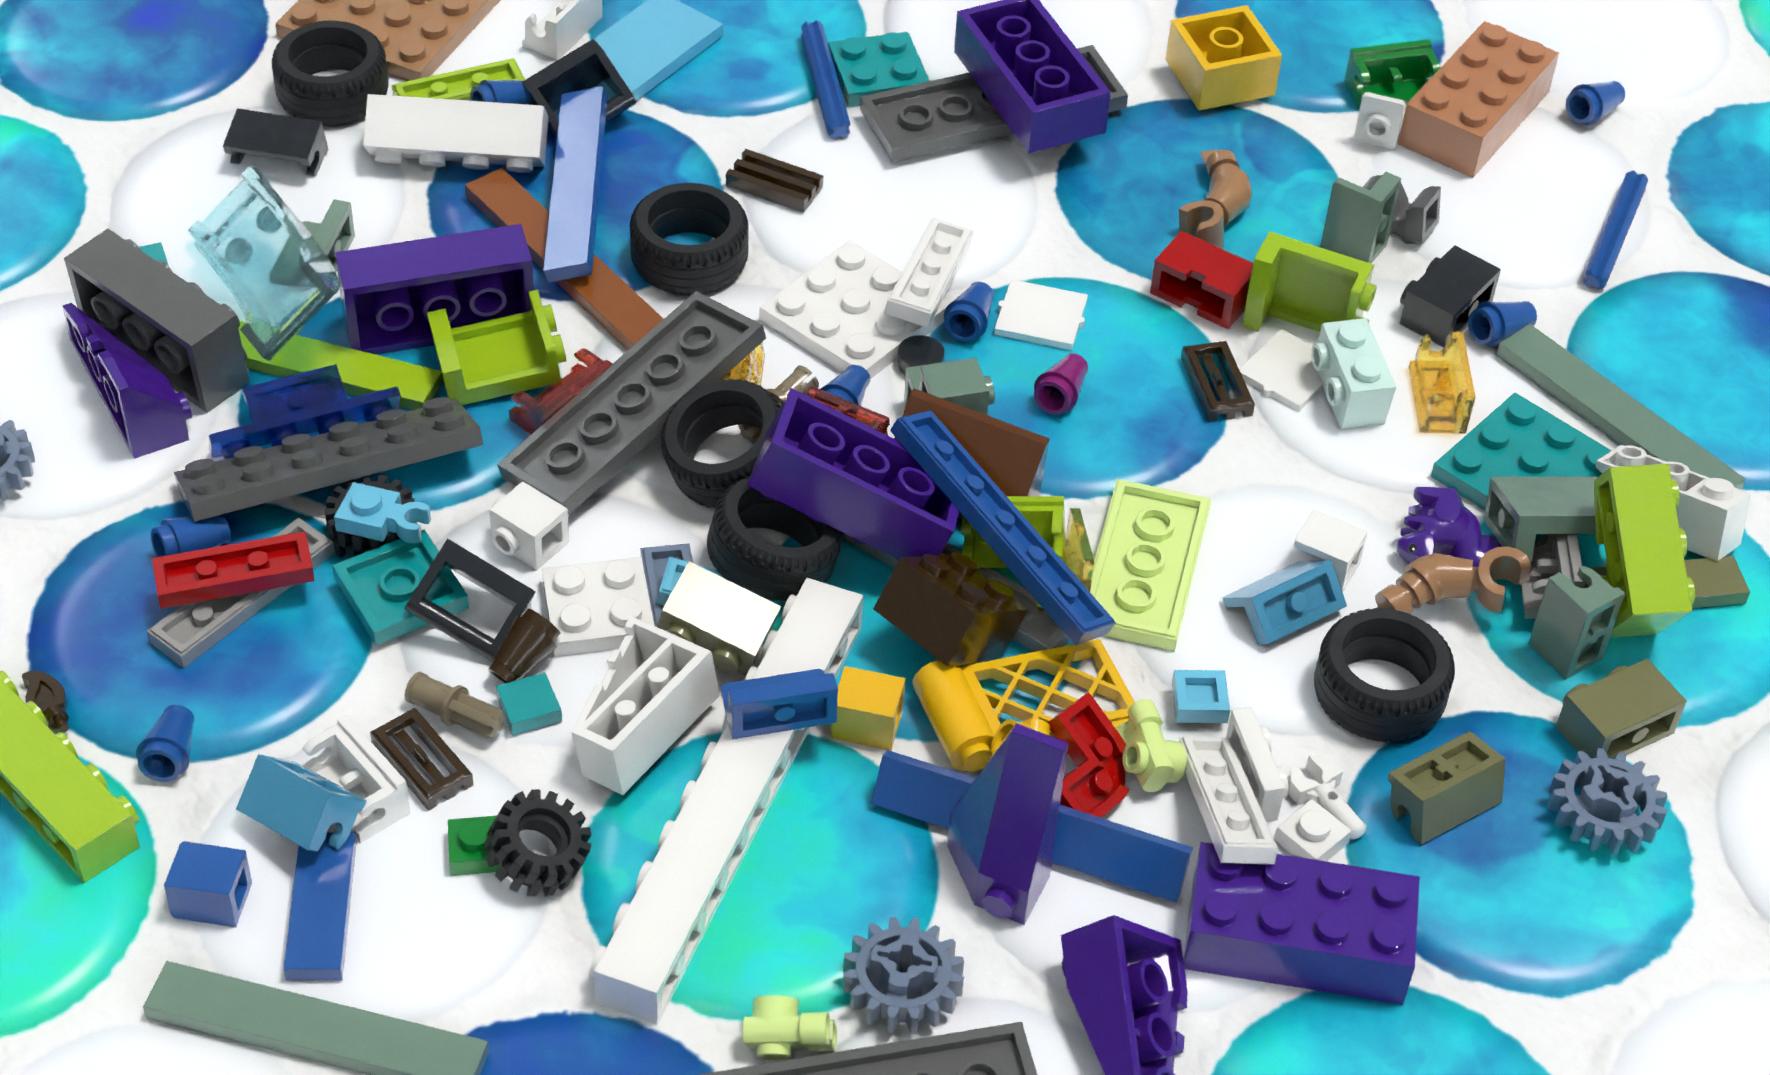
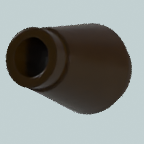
(524, 646)

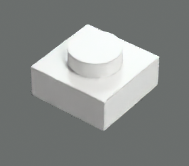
(1312, 833)

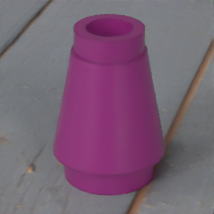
(1061, 384)

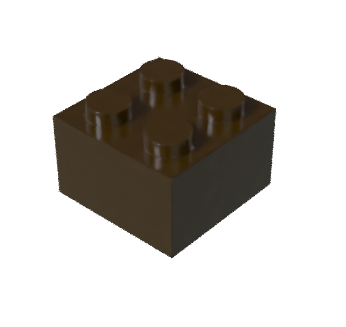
(951, 608)

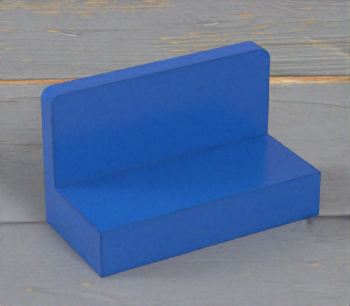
(780, 703)

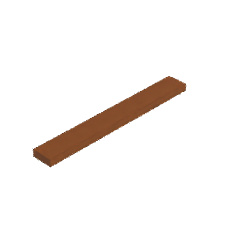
(600, 294)

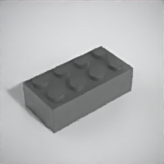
(160, 318)

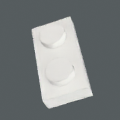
(1254, 752)

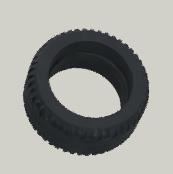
(329, 47)
(684, 210)
(701, 415)
(761, 566)
(1377, 711)

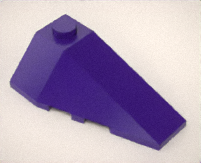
(1127, 993)

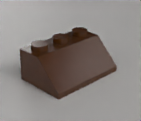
(1004, 451)

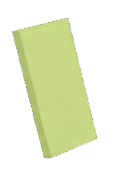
(1148, 561)

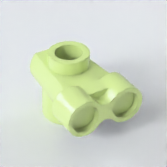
(1146, 750)
(779, 1028)

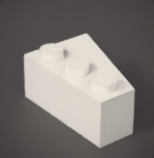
(643, 704)

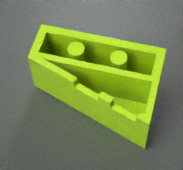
(1643, 547)

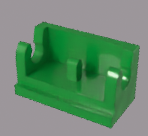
(1390, 70)

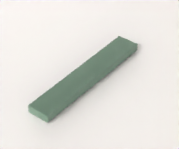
(1606, 404)
(308, 1026)

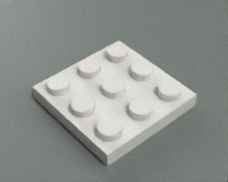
(841, 308)

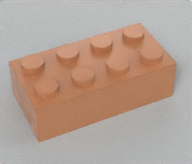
(1478, 98)

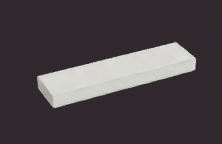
(929, 272)
(1227, 802)

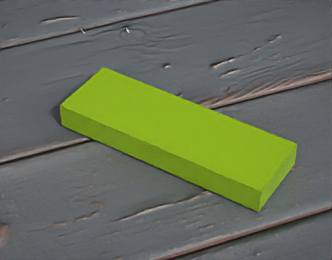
(458, 83)

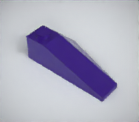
(132, 389)
(1008, 824)

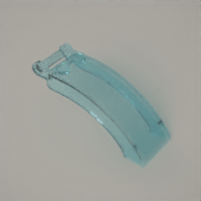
(266, 262)

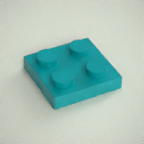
(876, 65)
(384, 581)

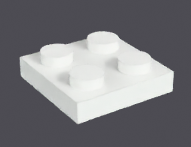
(594, 603)

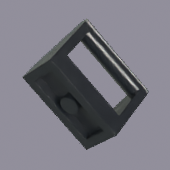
(576, 72)
(484, 576)

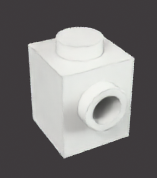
(529, 525)

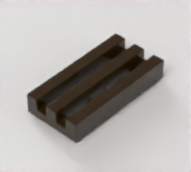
(774, 180)
(1202, 388)
(418, 785)

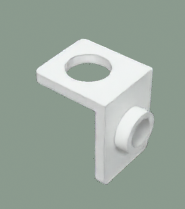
(1379, 120)

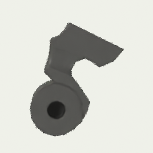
(1414, 220)

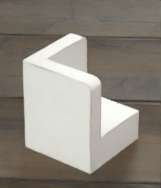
(1333, 541)

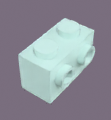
(1353, 373)

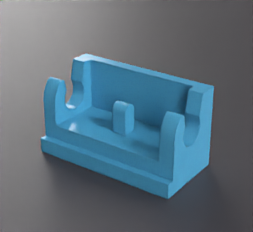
(298, 803)

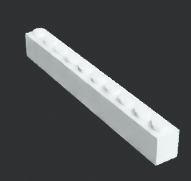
(717, 819)

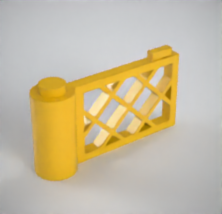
(964, 711)

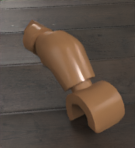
(1226, 200)
(1451, 577)

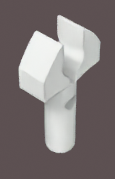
(1323, 791)

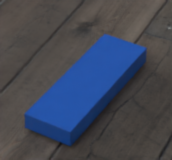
(320, 912)

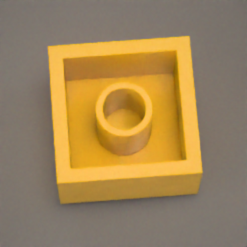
(1223, 57)

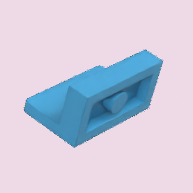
(1289, 599)

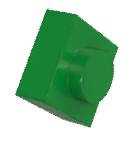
(466, 845)

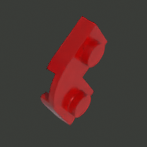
(1097, 752)

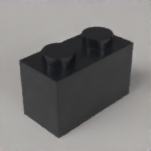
(1448, 294)

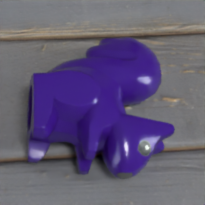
(1442, 527)

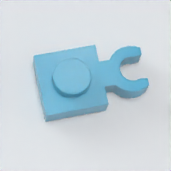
(375, 511)

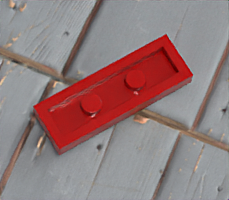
(232, 569)

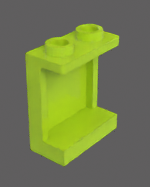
(1306, 285)
(499, 353)

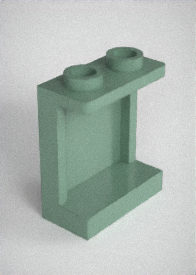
(1539, 505)

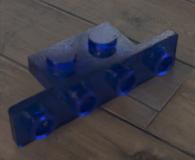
(299, 406)

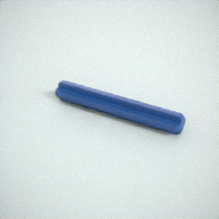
(825, 79)
(1615, 230)

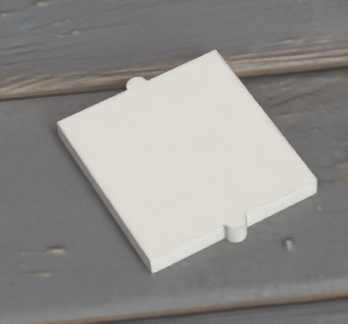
(1041, 315)
(1284, 371)

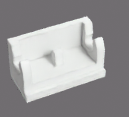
(561, 27)
(361, 769)

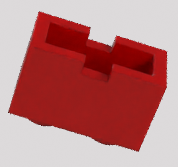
(1203, 278)

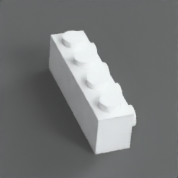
(455, 131)

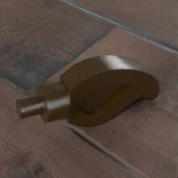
(49, 697)

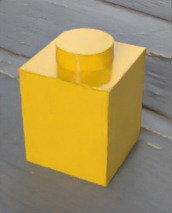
(868, 708)

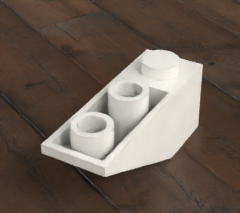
(1708, 508)

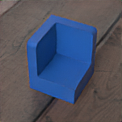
(208, 884)

